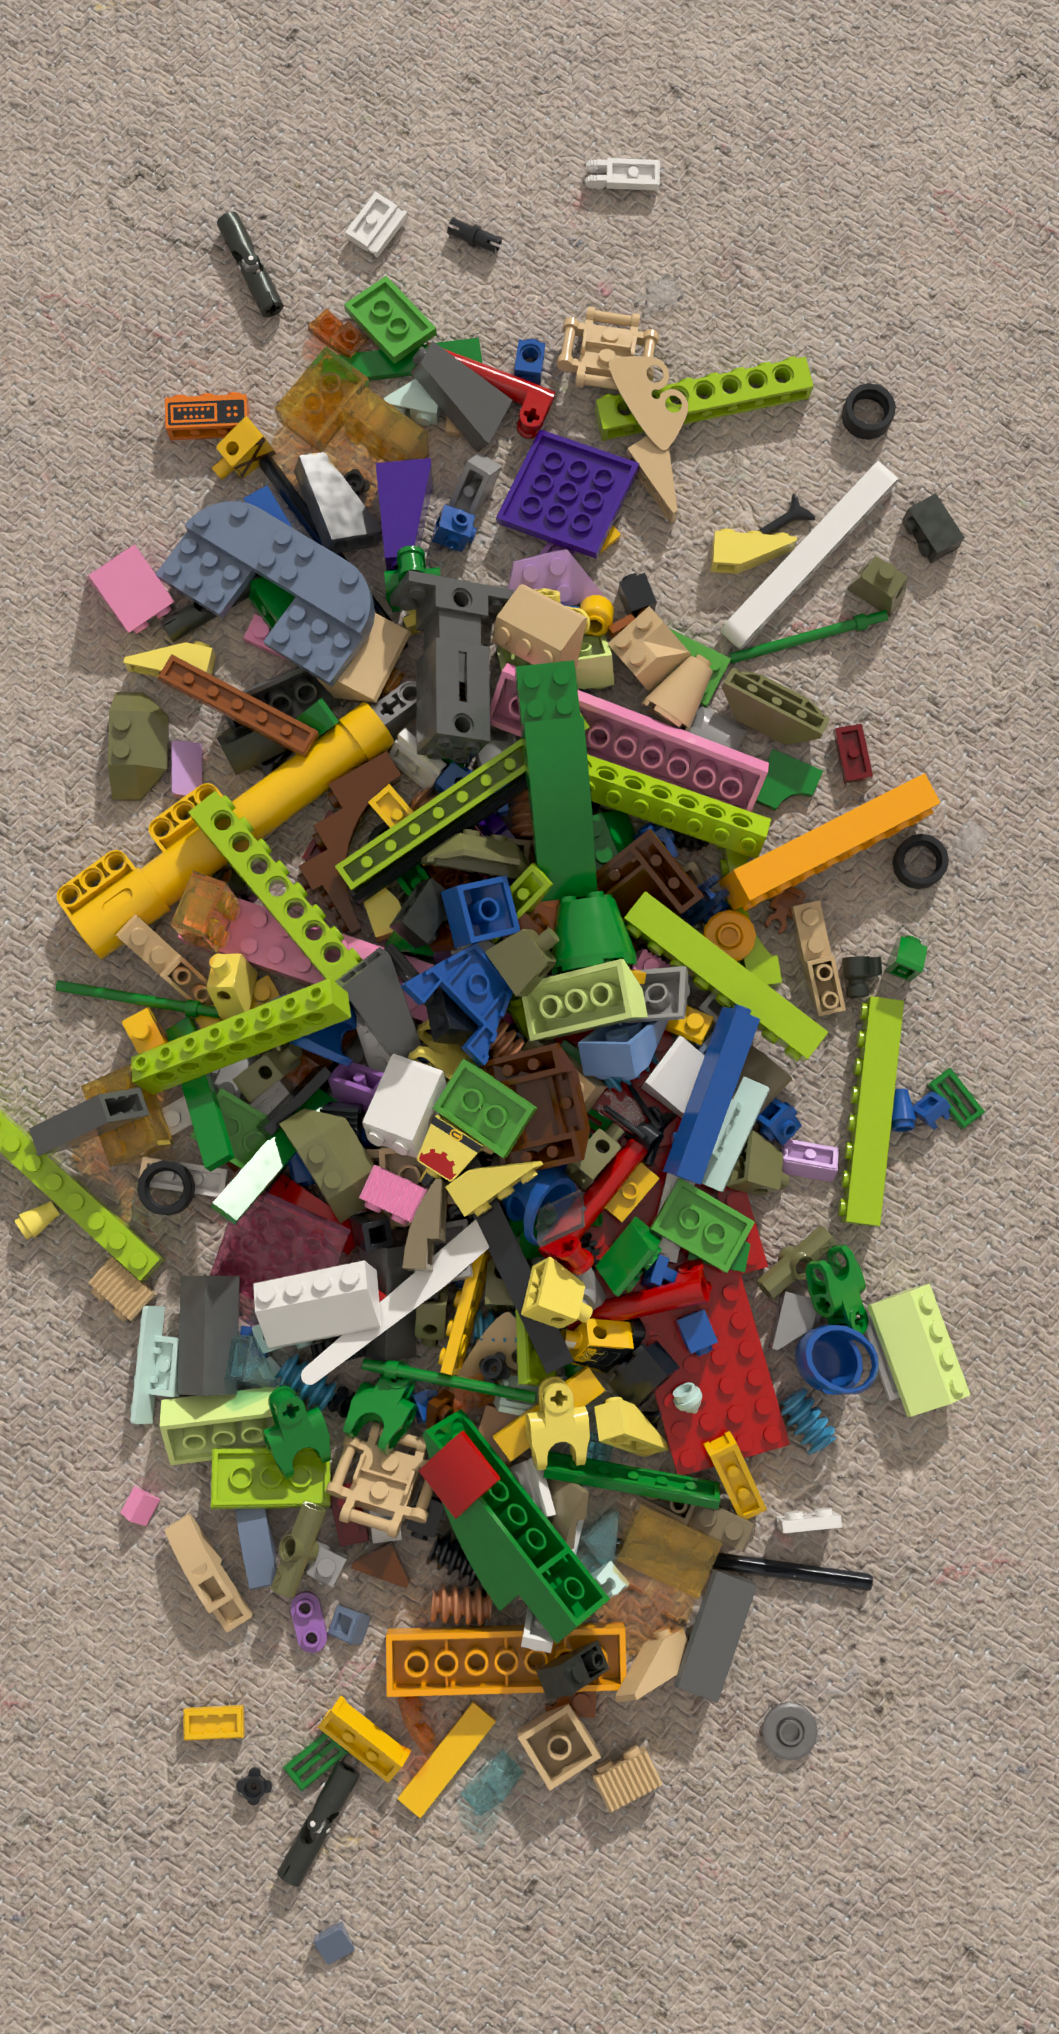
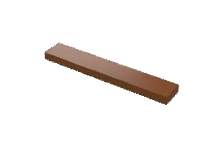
(238, 706)

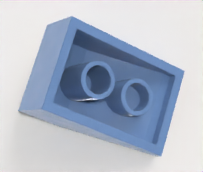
(620, 1049)

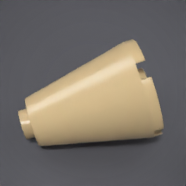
(680, 694)

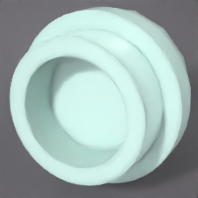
(687, 1397)

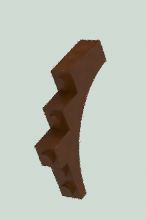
(336, 833)

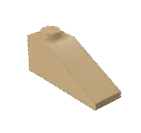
(655, 474)
(654, 1664)

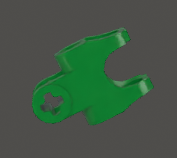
(411, 559)
(840, 1293)
(383, 1403)
(294, 1430)

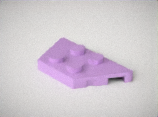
(556, 572)

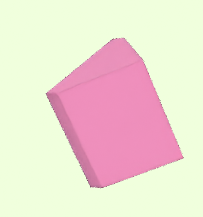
(140, 1506)

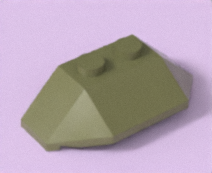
(773, 708)
(136, 745)
(479, 855)
(331, 1157)

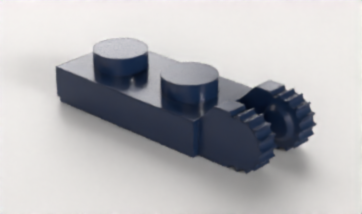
(705, 905)

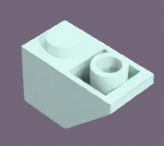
(415, 403)

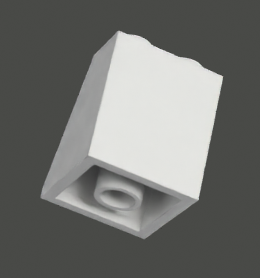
(675, 1076)
(404, 1105)

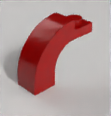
(295, 1194)

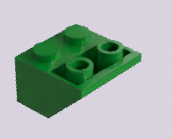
(627, 1256)

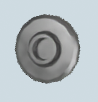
(789, 1731)

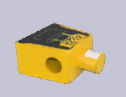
(599, 1343)

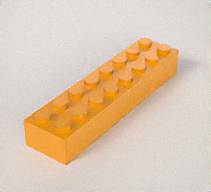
(830, 844)
(489, 1659)

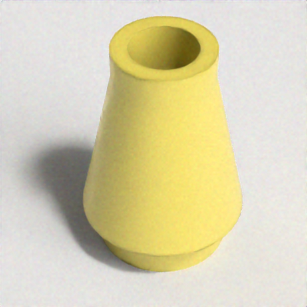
(36, 1220)

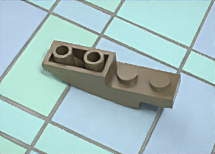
(717, 1523)

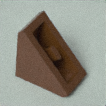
(384, 1564)

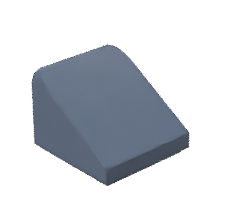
(349, 1625)
(334, 1943)

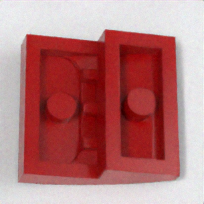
(459, 1474)

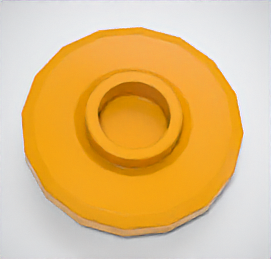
(731, 933)

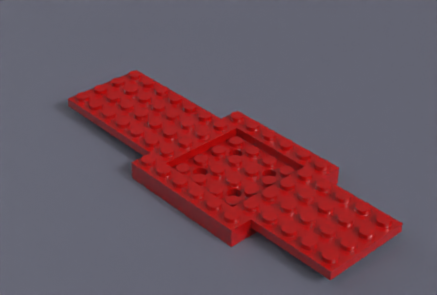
(735, 1374)

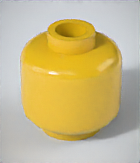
(600, 614)

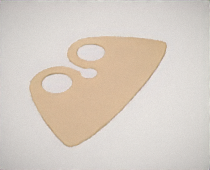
(636, 389)
(501, 1328)

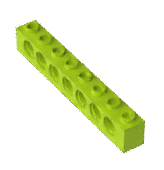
(719, 403)
(677, 808)
(206, 817)
(241, 1036)

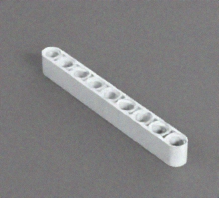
(809, 555)

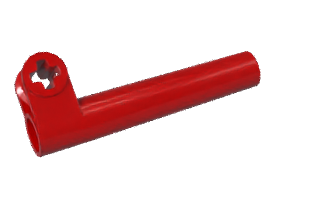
(535, 399)
(568, 1248)
(687, 1290)

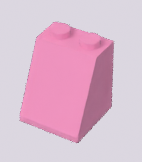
(131, 590)

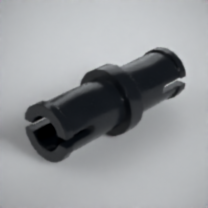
(474, 235)

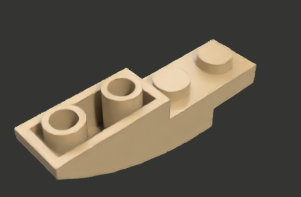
(816, 958)
(164, 960)
(206, 1574)

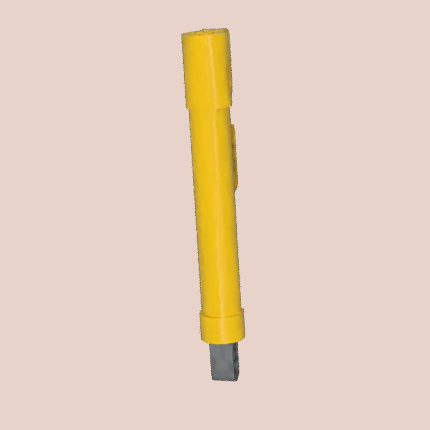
(266, 805)

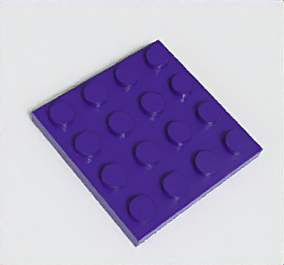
(567, 493)

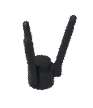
(646, 1134)

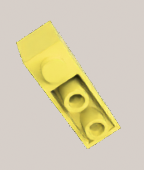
(739, 551)
(482, 1185)

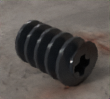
(453, 1556)

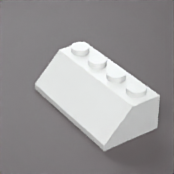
(318, 1304)

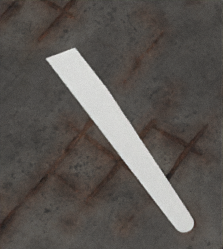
(406, 1297)

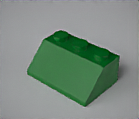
(611, 835)

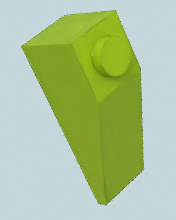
(528, 891)

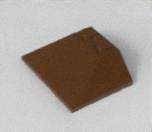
(648, 868)
(551, 1083)

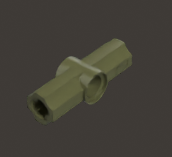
(793, 1262)
(298, 1549)

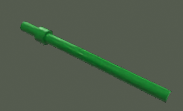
(857, 623)
(191, 1008)
(392, 1370)

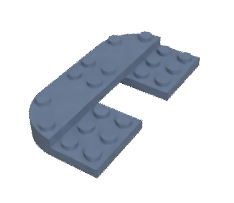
(236, 541)

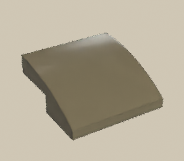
(764, 1071)
(570, 1506)

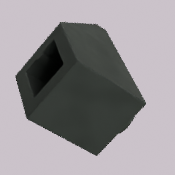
(572, 1670)

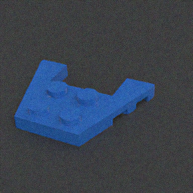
(474, 987)

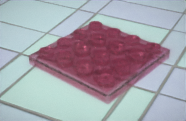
(277, 1242)

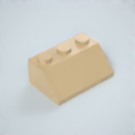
(539, 628)
(372, 664)

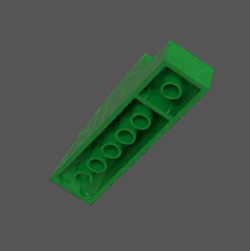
(557, 777)
(516, 1545)

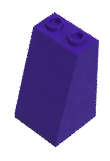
(404, 504)

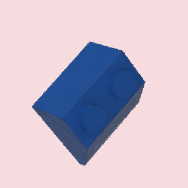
(480, 911)

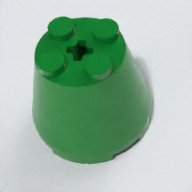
(590, 933)

